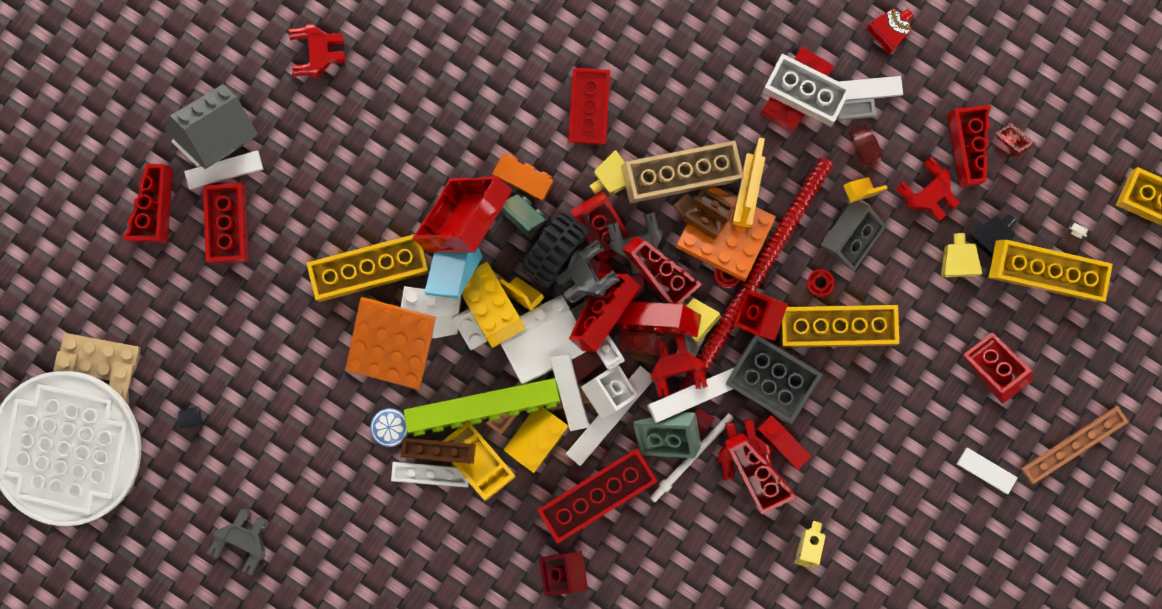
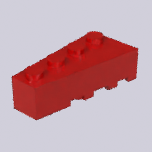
(661, 273)
(660, 318)
(762, 480)

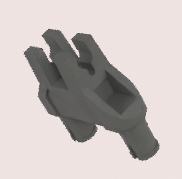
(652, 236)
(583, 275)
(243, 538)

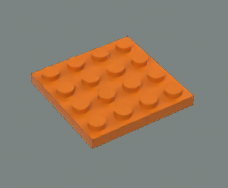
(734, 247)
(390, 343)

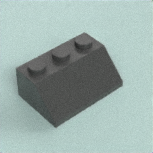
(853, 235)

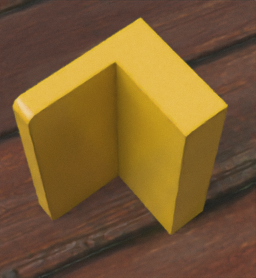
(862, 189)
(522, 293)

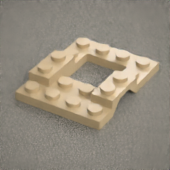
(99, 359)

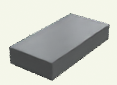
(857, 109)

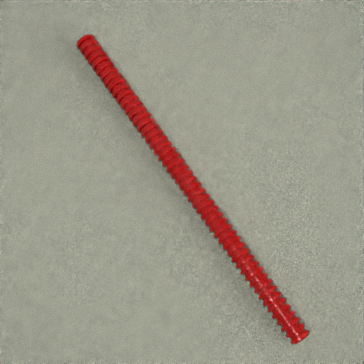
(764, 263)

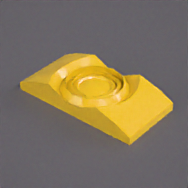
(488, 471)

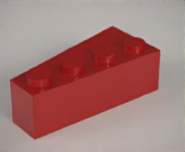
(970, 143)
(152, 206)
(602, 313)

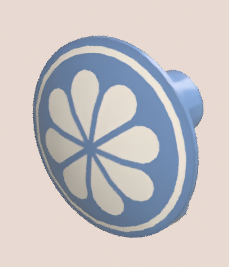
(389, 427)

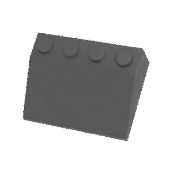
(211, 126)
(774, 378)

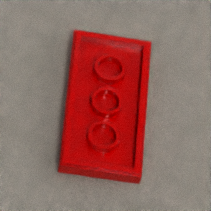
(589, 106)

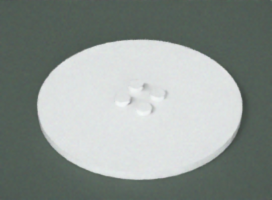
(67, 448)

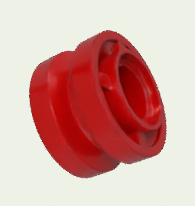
(820, 274)
(722, 281)

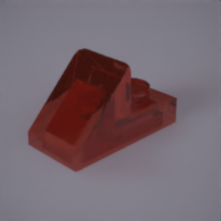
(1014, 140)

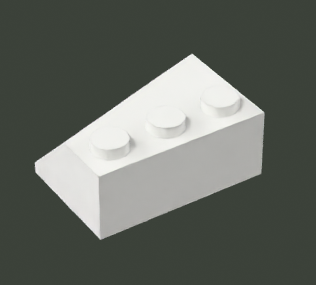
(440, 307)

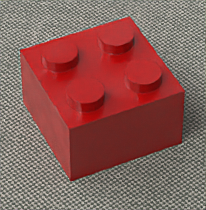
(760, 314)

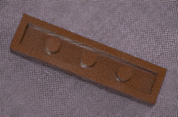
(438, 450)

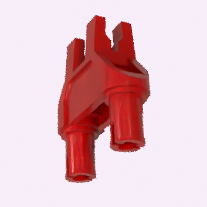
(319, 50)
(930, 195)
(675, 365)
(724, 455)

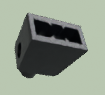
(991, 231)

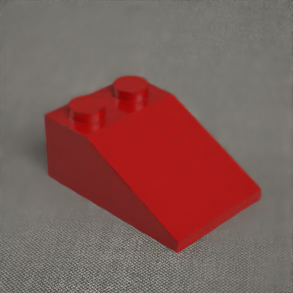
(595, 215)
(998, 367)

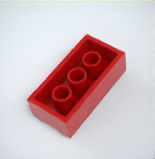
(784, 115)
(225, 223)

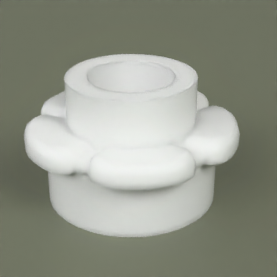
(1078, 231)

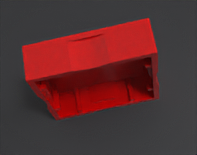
(462, 215)

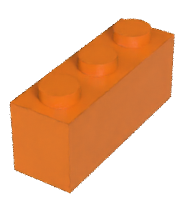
(523, 177)

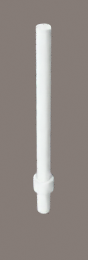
(666, 484)

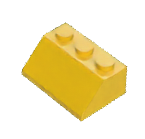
(536, 438)

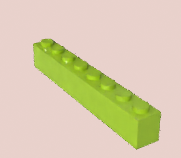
(482, 406)

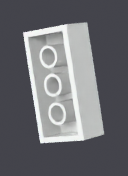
(806, 90)

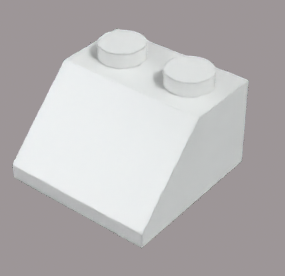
(609, 391)

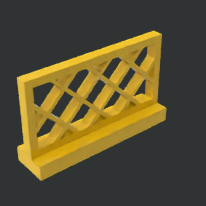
(749, 187)

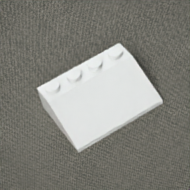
(544, 337)

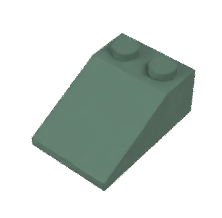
(523, 215)
(670, 437)

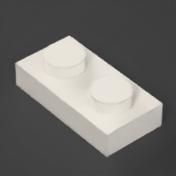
(469, 329)

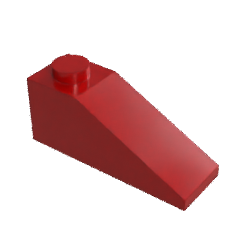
(783, 442)

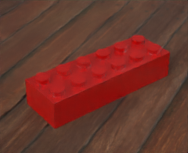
(597, 495)

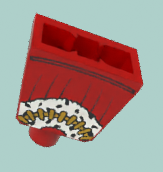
(890, 28)

